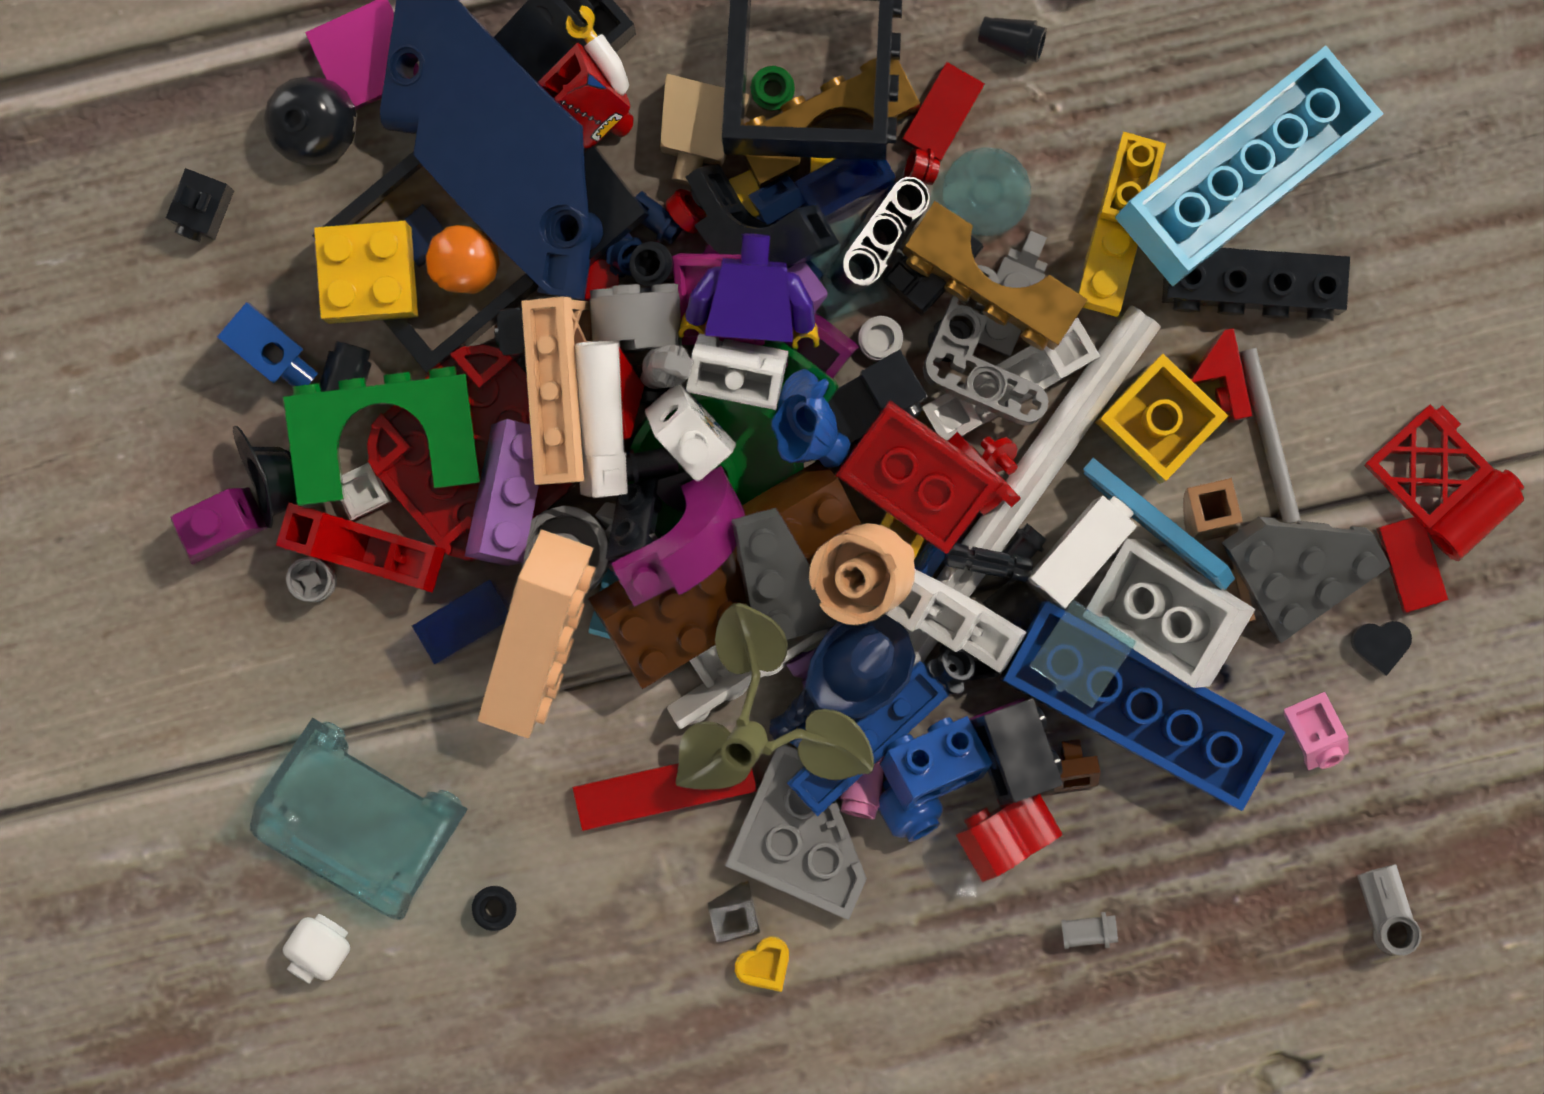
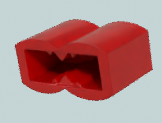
(1007, 835)

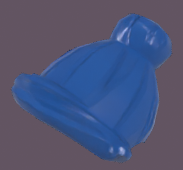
(806, 423)

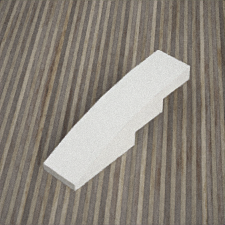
(958, 622)

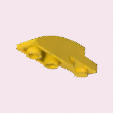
(1111, 247)

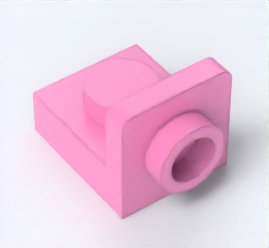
(1318, 732)

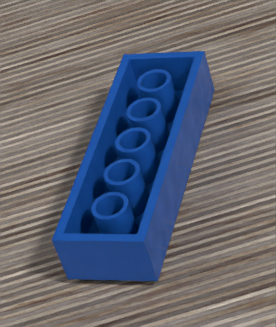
(1159, 719)

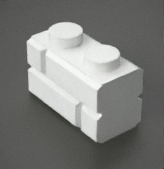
(737, 371)

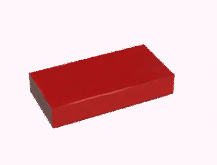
(943, 111)
(1412, 564)

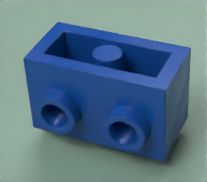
(935, 762)

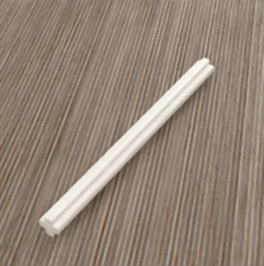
(1051, 450)

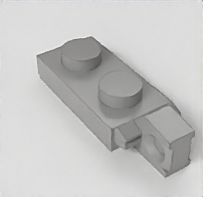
(1015, 271)

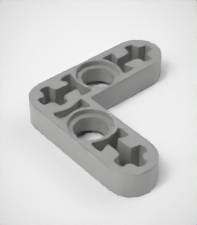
(961, 353)

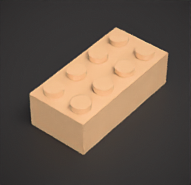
(537, 634)

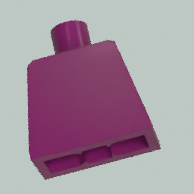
(218, 523)

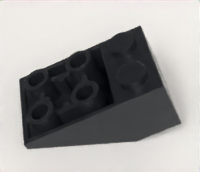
(539, 33)

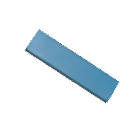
(1160, 525)

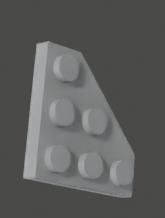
(793, 847)

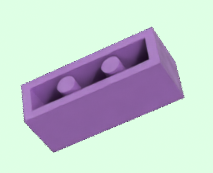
(504, 496)

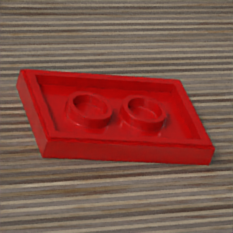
(918, 477)

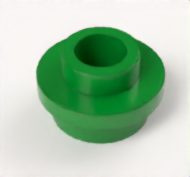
(767, 75)

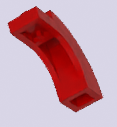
(360, 547)

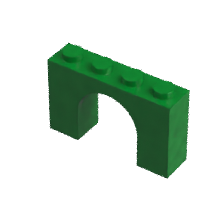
(319, 417)

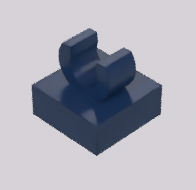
(777, 199)

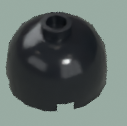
(310, 120)

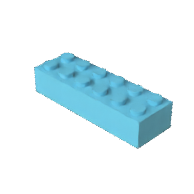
(1248, 165)

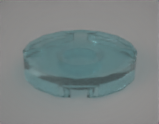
(987, 190)

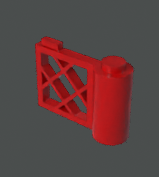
(1468, 512)

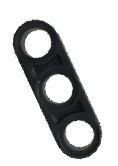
(896, 225)

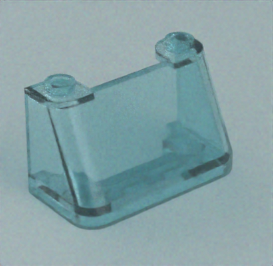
(354, 822)

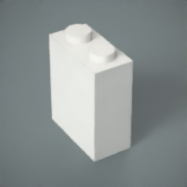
(1082, 551)

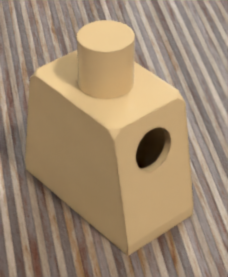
(693, 124)

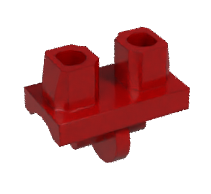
(996, 457)

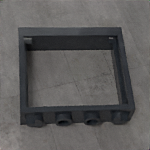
(803, 141)
(401, 327)

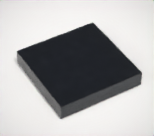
(610, 202)

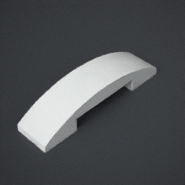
(1043, 367)

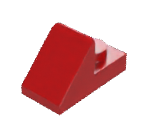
(1224, 364)

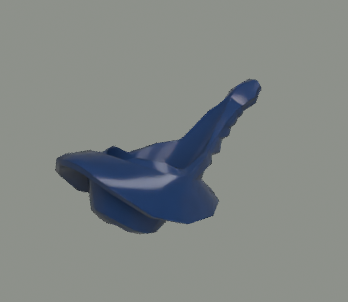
(852, 672)

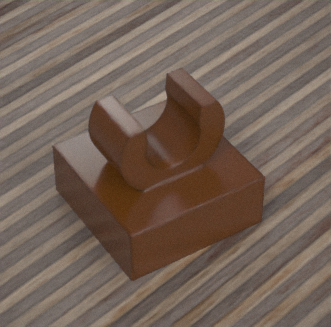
(1078, 771)

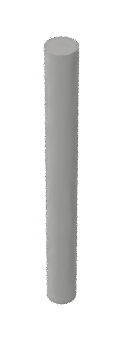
(1269, 436)

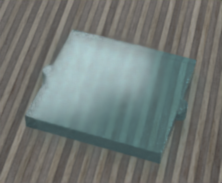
(1082, 653)

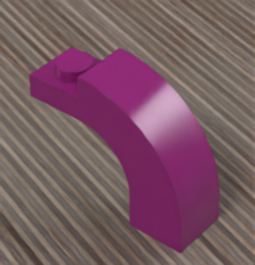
(691, 548)

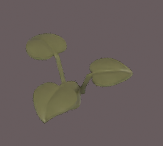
(717, 759)

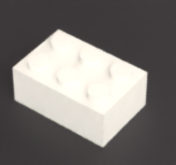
(1170, 612)

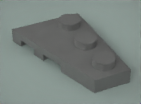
(777, 574)

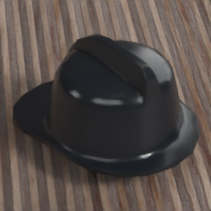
(270, 474)

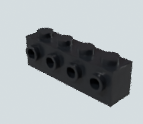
(1265, 282)

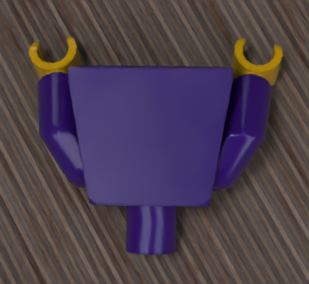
(751, 299)

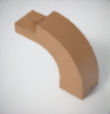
(1210, 518)

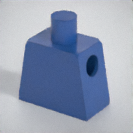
(251, 332)

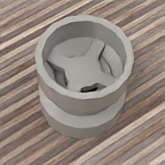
(304, 577)

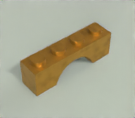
(838, 97)
(1039, 310)

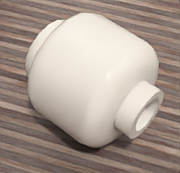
(316, 948)

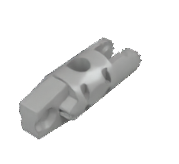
(666, 367)

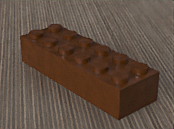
(676, 627)

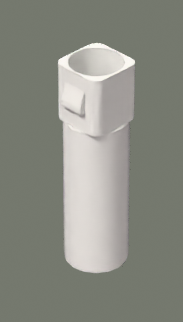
(601, 418)

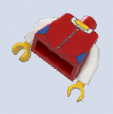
(591, 84)

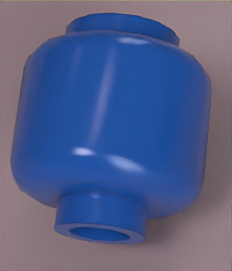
(910, 824)

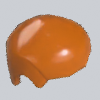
(462, 259)

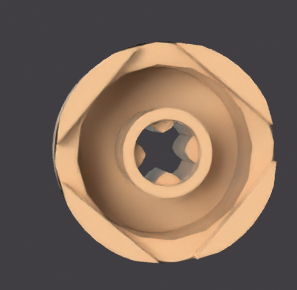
(857, 553)

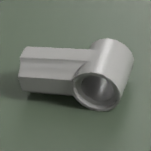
(1387, 905)

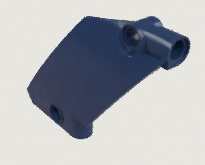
(492, 140)

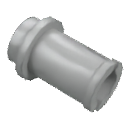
(1090, 931)

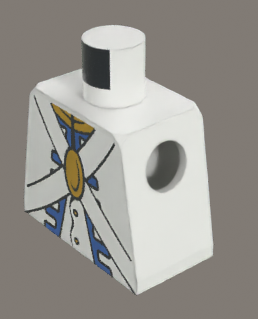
(690, 433)

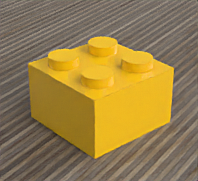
(366, 272)
(1161, 419)

